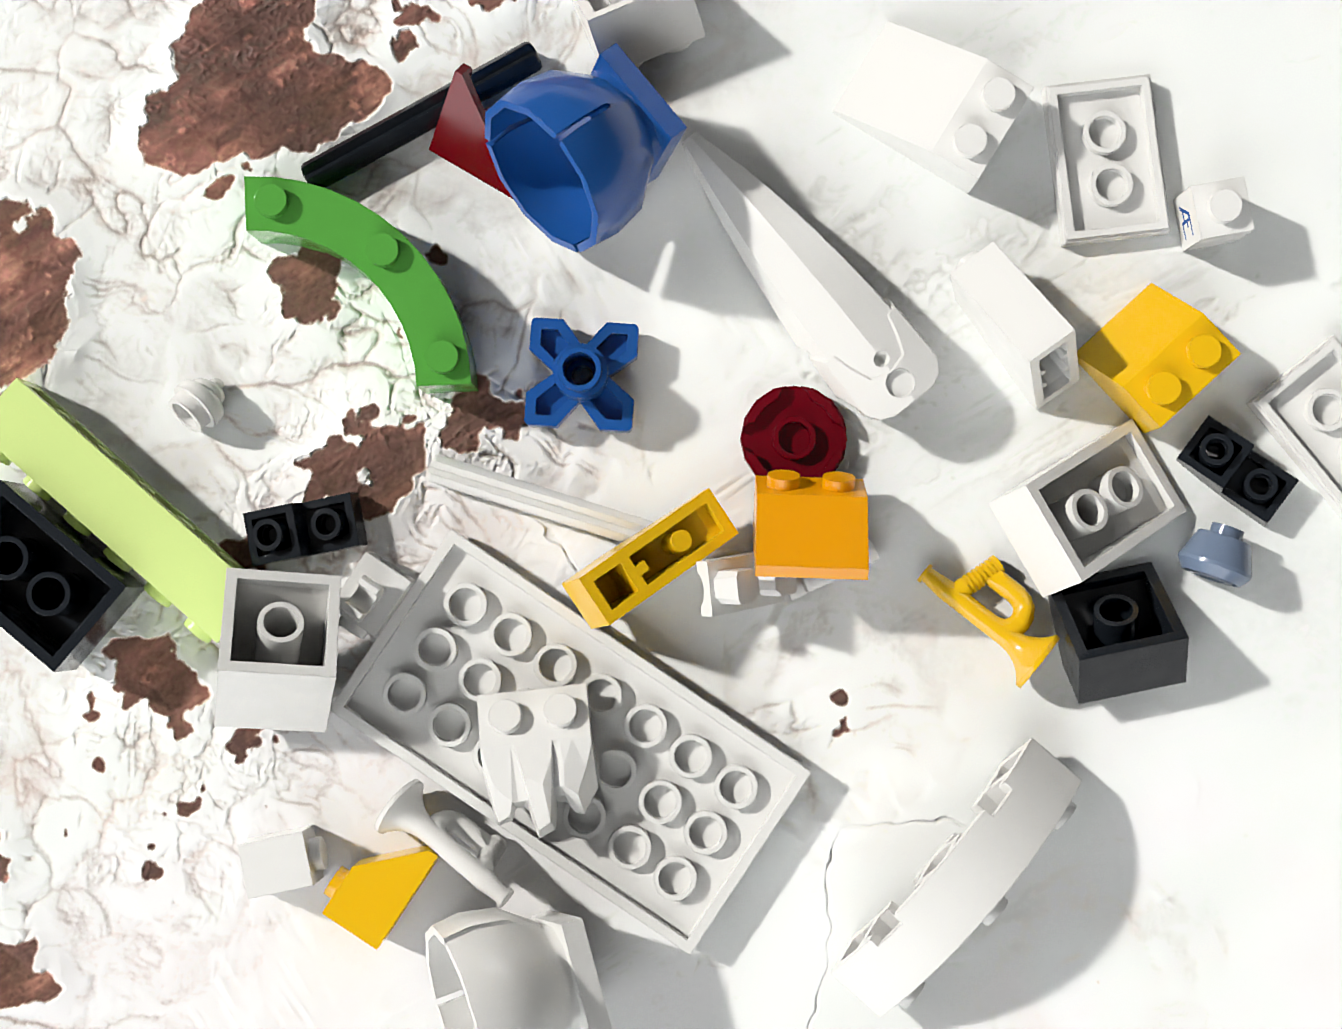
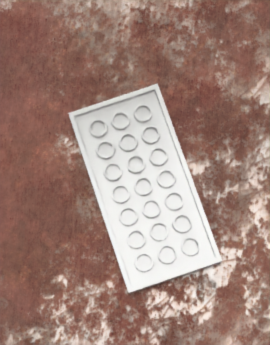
(678, 780)

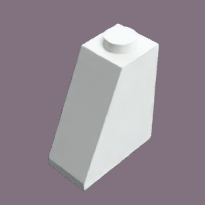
(1017, 324)

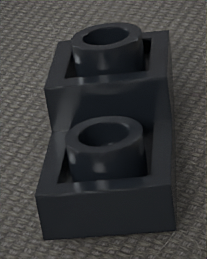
(1236, 471)
(305, 529)

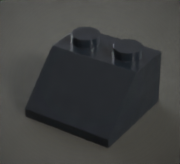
(1119, 634)

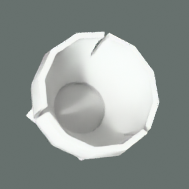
(514, 972)

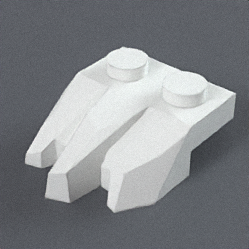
(537, 752)

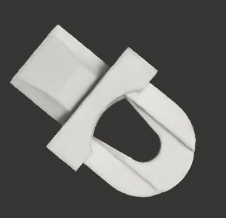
(733, 587)

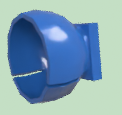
(582, 147)

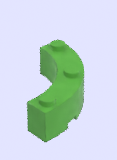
(336, 225)

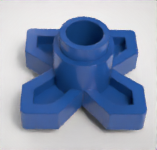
(604, 355)

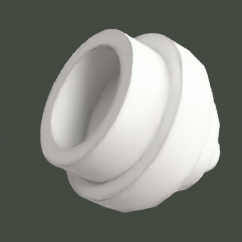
(198, 403)

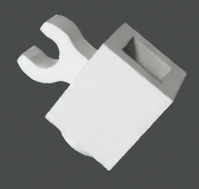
(372, 595)

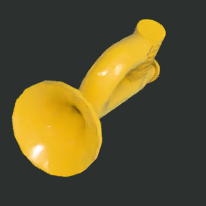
(1024, 650)

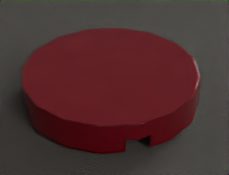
(793, 432)

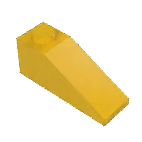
(649, 560)

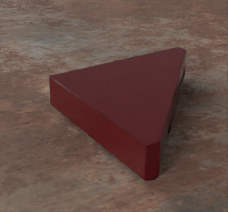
(461, 131)

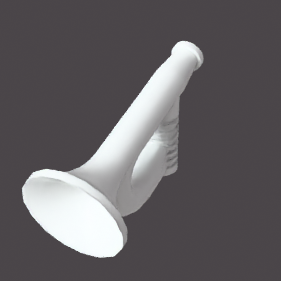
(408, 814)

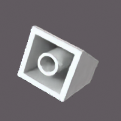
(277, 650)

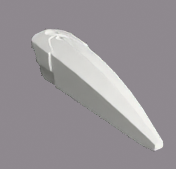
(828, 309)

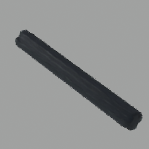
(416, 118)

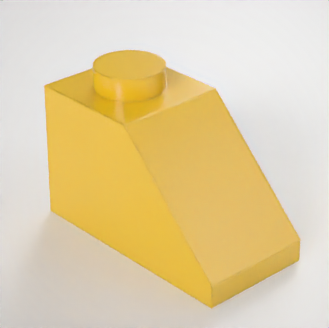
(377, 892)

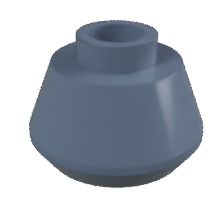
(1218, 555)

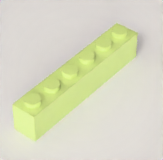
(115, 506)

